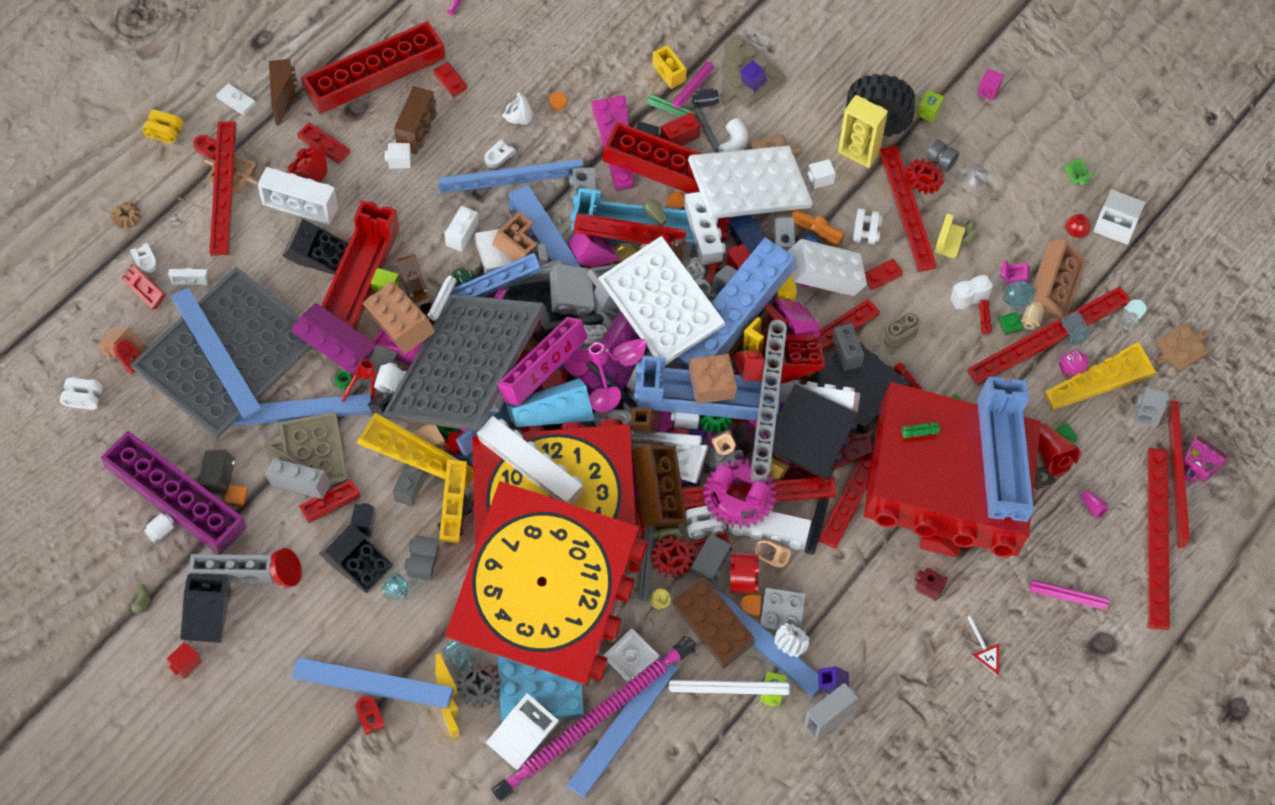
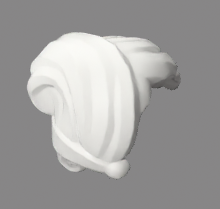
(519, 111)

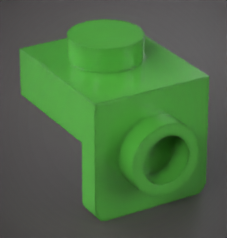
(1078, 172)

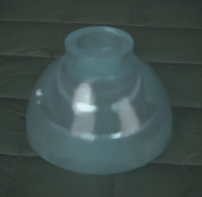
(395, 587)

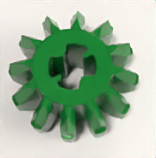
(716, 426)

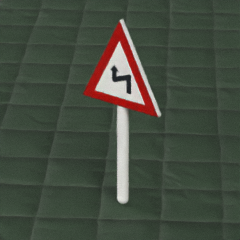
(988, 656)

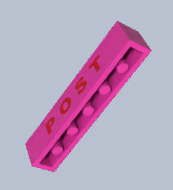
(542, 361)

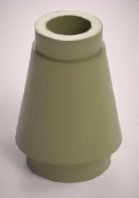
(655, 212)

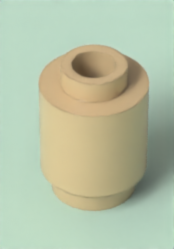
(1033, 316)

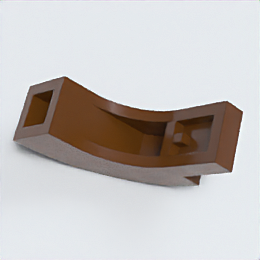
(414, 283)
(645, 420)

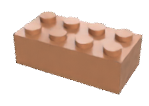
(398, 317)

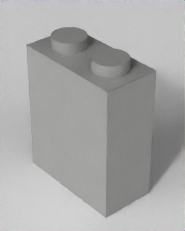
(571, 290)
(831, 711)

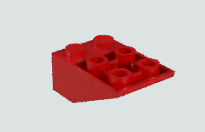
(799, 360)

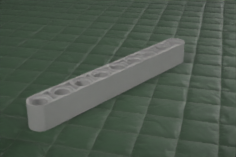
(768, 409)

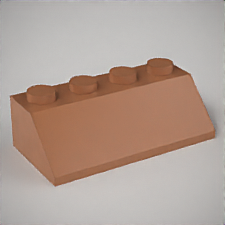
(1058, 277)

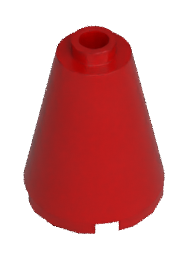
(1056, 451)

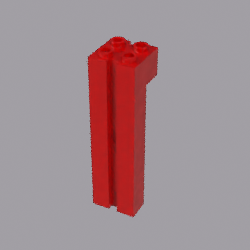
(366, 251)

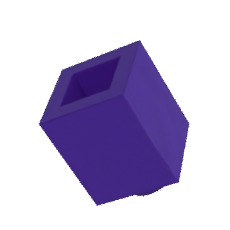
(753, 75)
(832, 678)

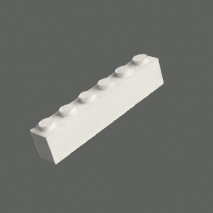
(530, 461)

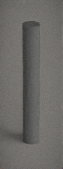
(707, 130)

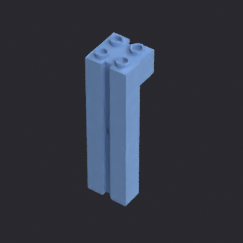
(672, 392)
(1005, 448)

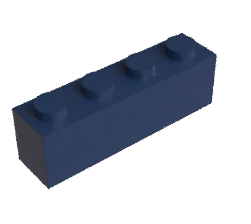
(746, 232)

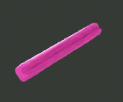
(692, 86)
(1069, 594)

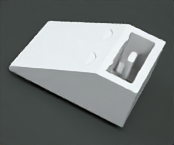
(1119, 216)
(522, 731)

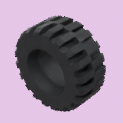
(889, 93)

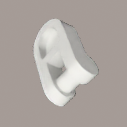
(495, 158)
(146, 262)

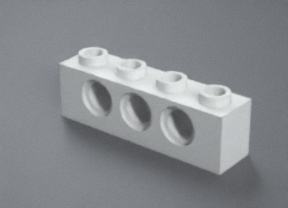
(707, 252)

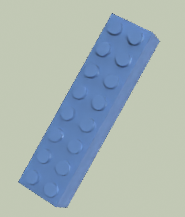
(744, 298)

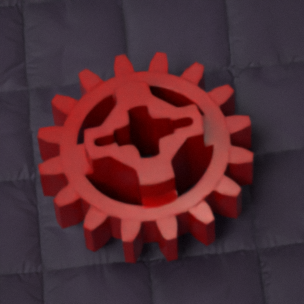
(924, 176)
(680, 562)

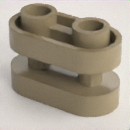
(901, 330)

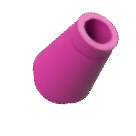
(1095, 504)

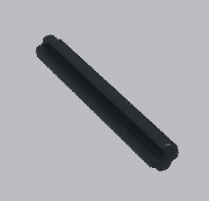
(816, 526)

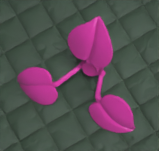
(627, 353)

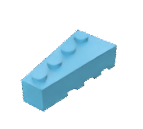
(553, 406)

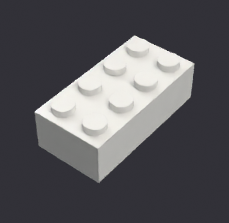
(298, 195)
(828, 267)

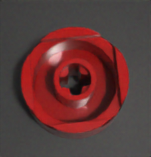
(744, 573)

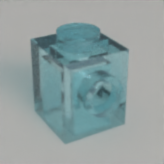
(1019, 294)

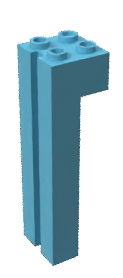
(590, 203)

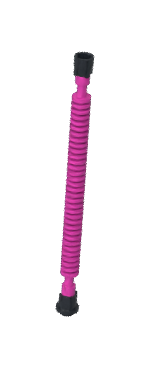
(618, 699)

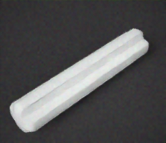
(441, 298)

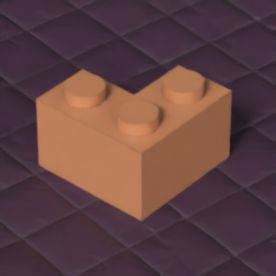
(513, 238)
(117, 334)

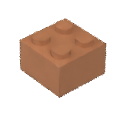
(712, 378)

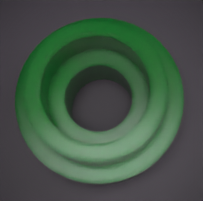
(343, 375)

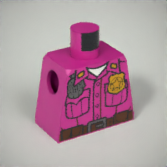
(1203, 460)

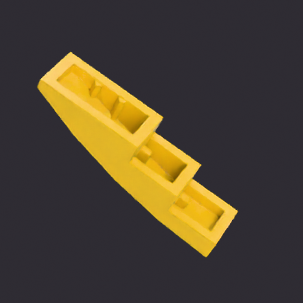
(453, 501)
(444, 678)

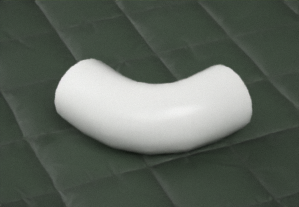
(738, 134)

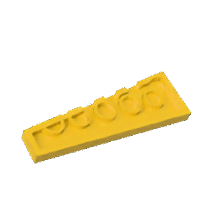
(1115, 372)
(406, 447)

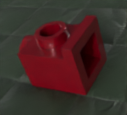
(933, 588)

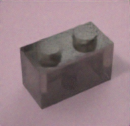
(216, 471)

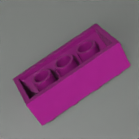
(333, 338)

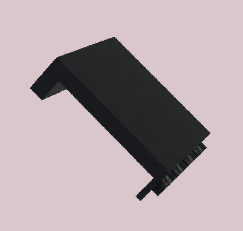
(540, 292)
(869, 380)
(812, 432)

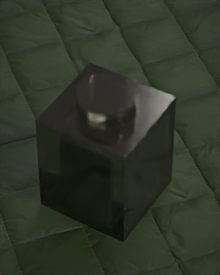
(744, 437)

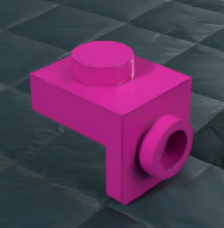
(1015, 272)

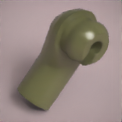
(972, 232)
(668, 531)
(142, 601)

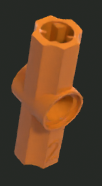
(819, 227)

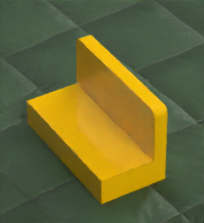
(752, 337)

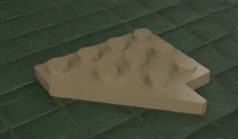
(737, 56)
(314, 444)

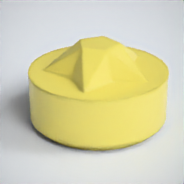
(660, 599)

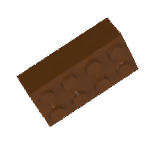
(659, 486)
(713, 622)

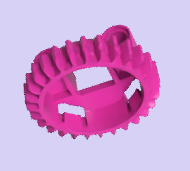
(730, 509)

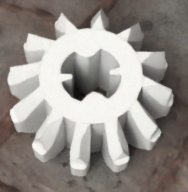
(791, 640)

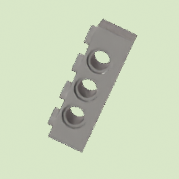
(235, 567)

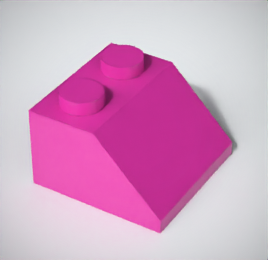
(592, 250)
(798, 317)

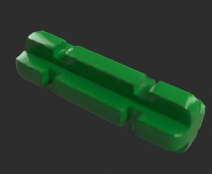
(920, 430)

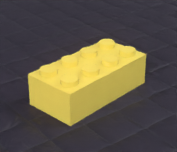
(862, 131)

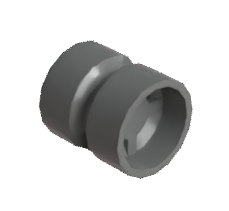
(942, 155)

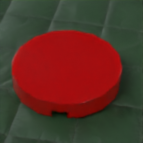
(285, 568)

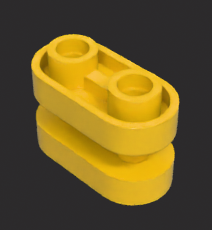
(162, 126)

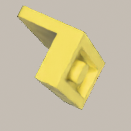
(949, 238)

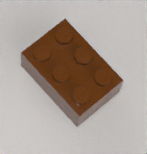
(416, 118)

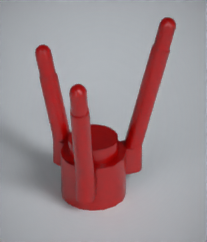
(364, 371)

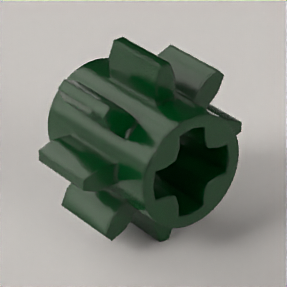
(462, 276)

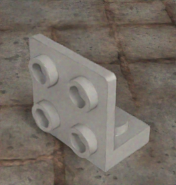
(782, 606)

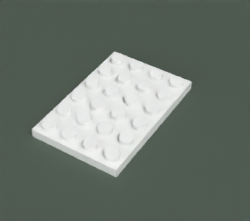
(750, 182)
(661, 301)

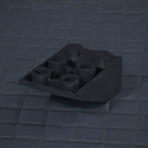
(315, 248)
(356, 558)
(204, 608)

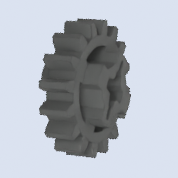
(487, 682)

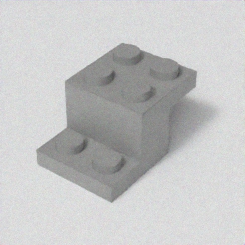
(602, 300)

